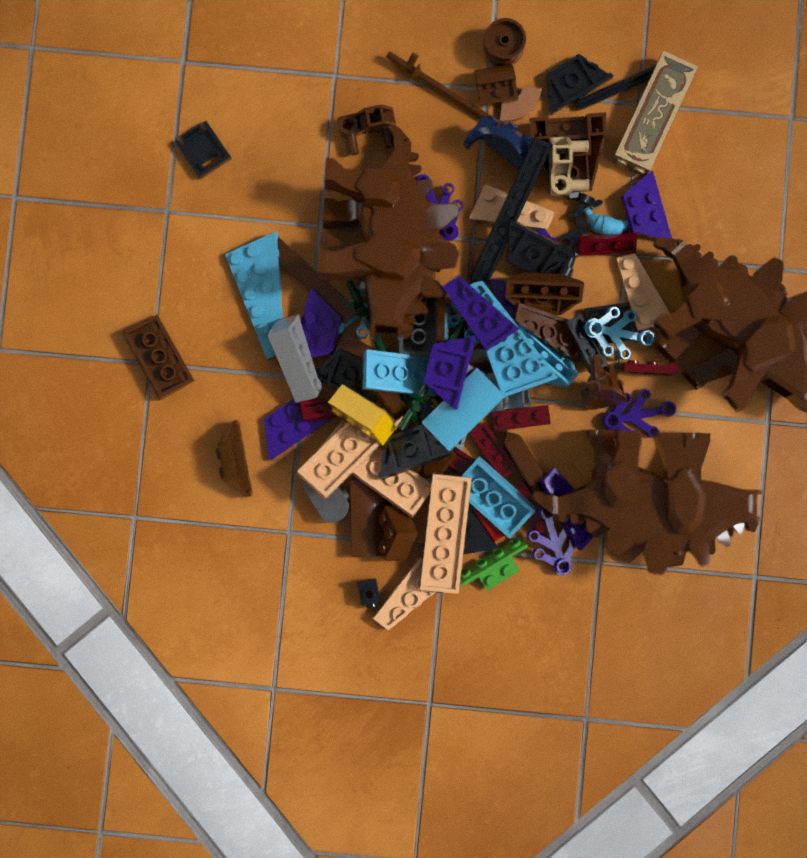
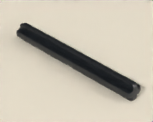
(614, 89)

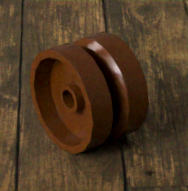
(505, 31)

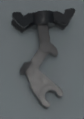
(583, 200)

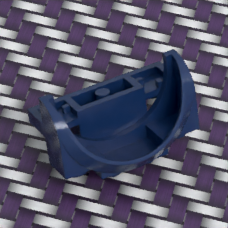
(502, 139)

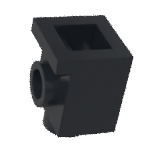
(369, 585)

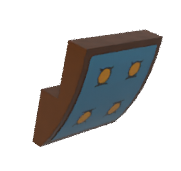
(443, 326)

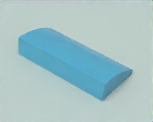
(476, 401)
(497, 498)

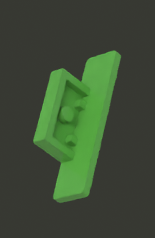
(495, 566)

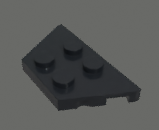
(573, 81)
(533, 250)
(346, 370)
(410, 450)
(476, 536)

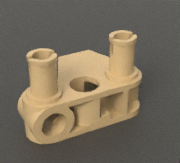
(560, 169)

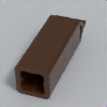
(522, 458)

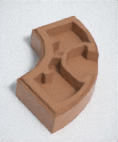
(517, 109)

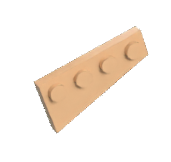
(491, 201)
(640, 292)
(403, 598)

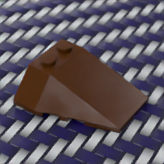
(582, 128)

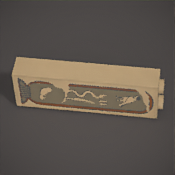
(655, 113)

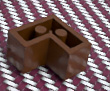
(398, 536)

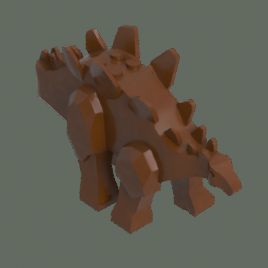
(398, 233)
(744, 313)
(651, 511)

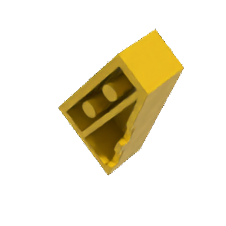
(362, 414)

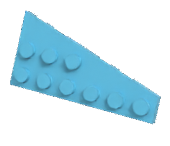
(259, 282)
(515, 359)

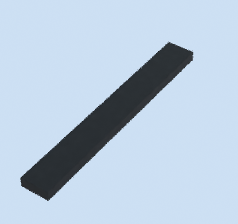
(510, 209)

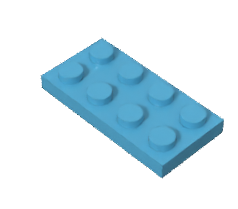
(394, 372)

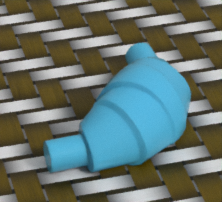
(604, 224)

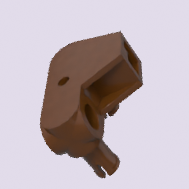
(362, 126)
(603, 386)

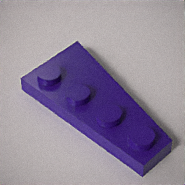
(482, 317)

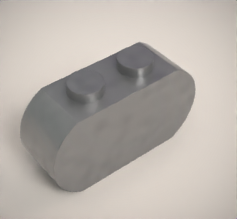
(334, 507)

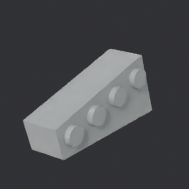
(295, 358)

